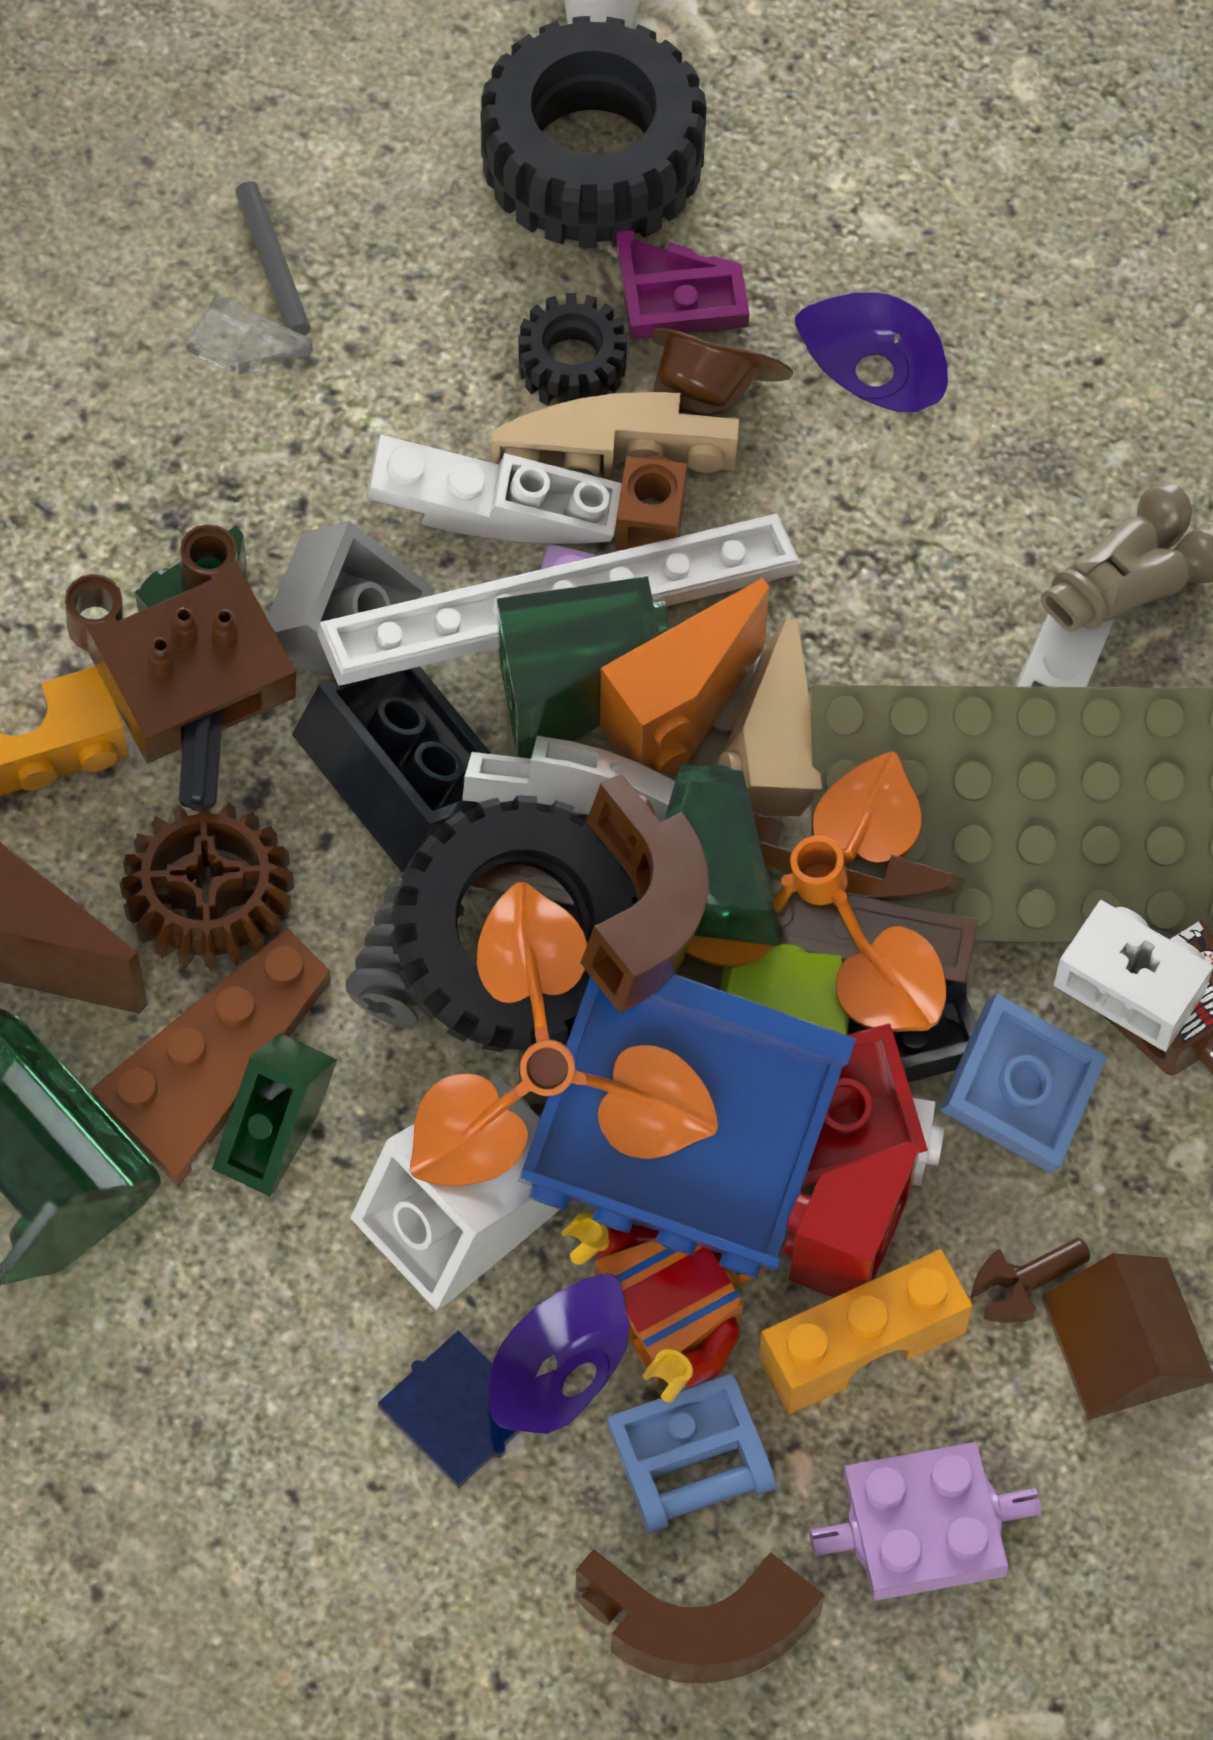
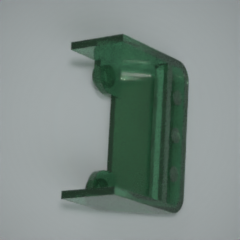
(59, 1160)

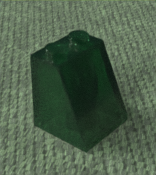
(556, 648)

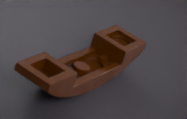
(902, 881)

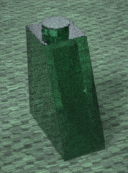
(725, 822)

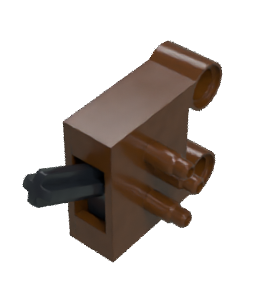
(187, 661)

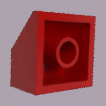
(849, 1221)

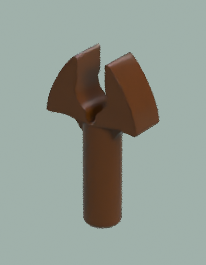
(1025, 1279)

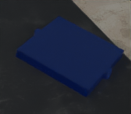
(447, 1410)

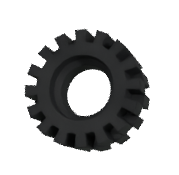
(567, 323)

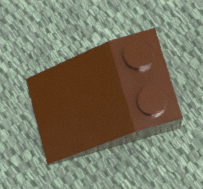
(60, 946)

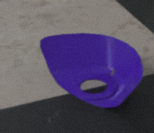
(865, 324)
(577, 1327)

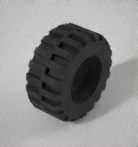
(602, 70)
(434, 888)

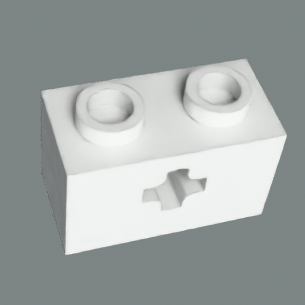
(1100, 974)

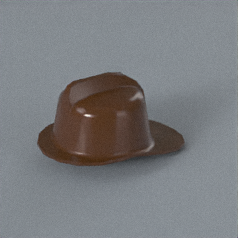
(710, 374)

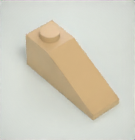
(775, 731)

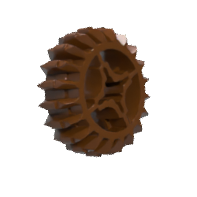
(158, 881)

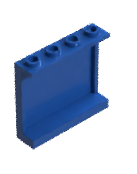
(725, 1192)

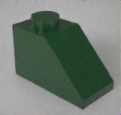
(273, 1112)

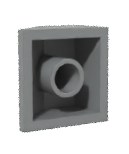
(335, 576)

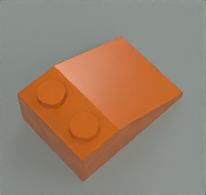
(674, 687)

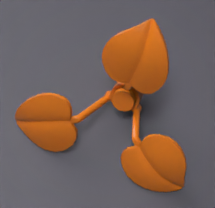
(868, 816)
(471, 1134)

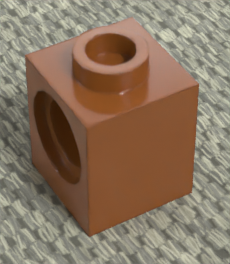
(650, 478)

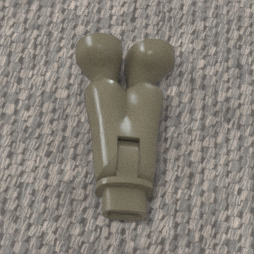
(1134, 563)

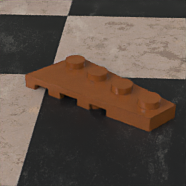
(187, 1077)

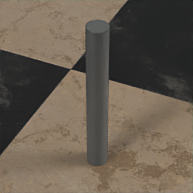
(272, 258)

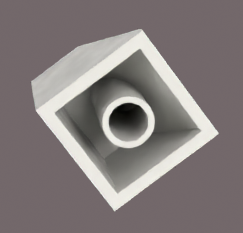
(447, 1233)

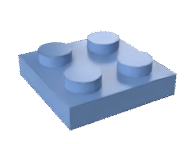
(1023, 1083)

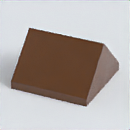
(1126, 1334)

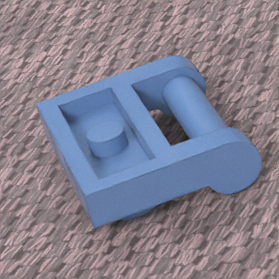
(677, 1434)

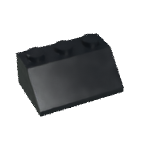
(391, 755)

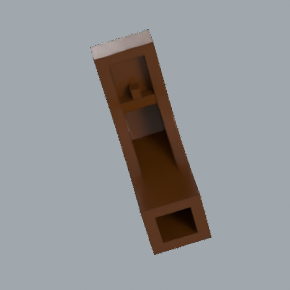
(647, 943)
(703, 1641)

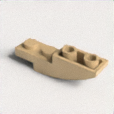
(603, 429)

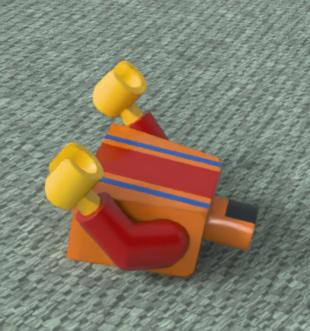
(677, 1304)

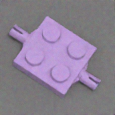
(925, 1521)

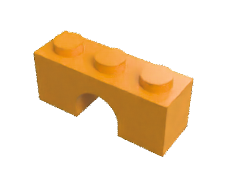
(75, 736)
(898, 1311)

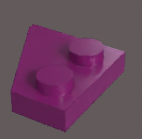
(679, 289)

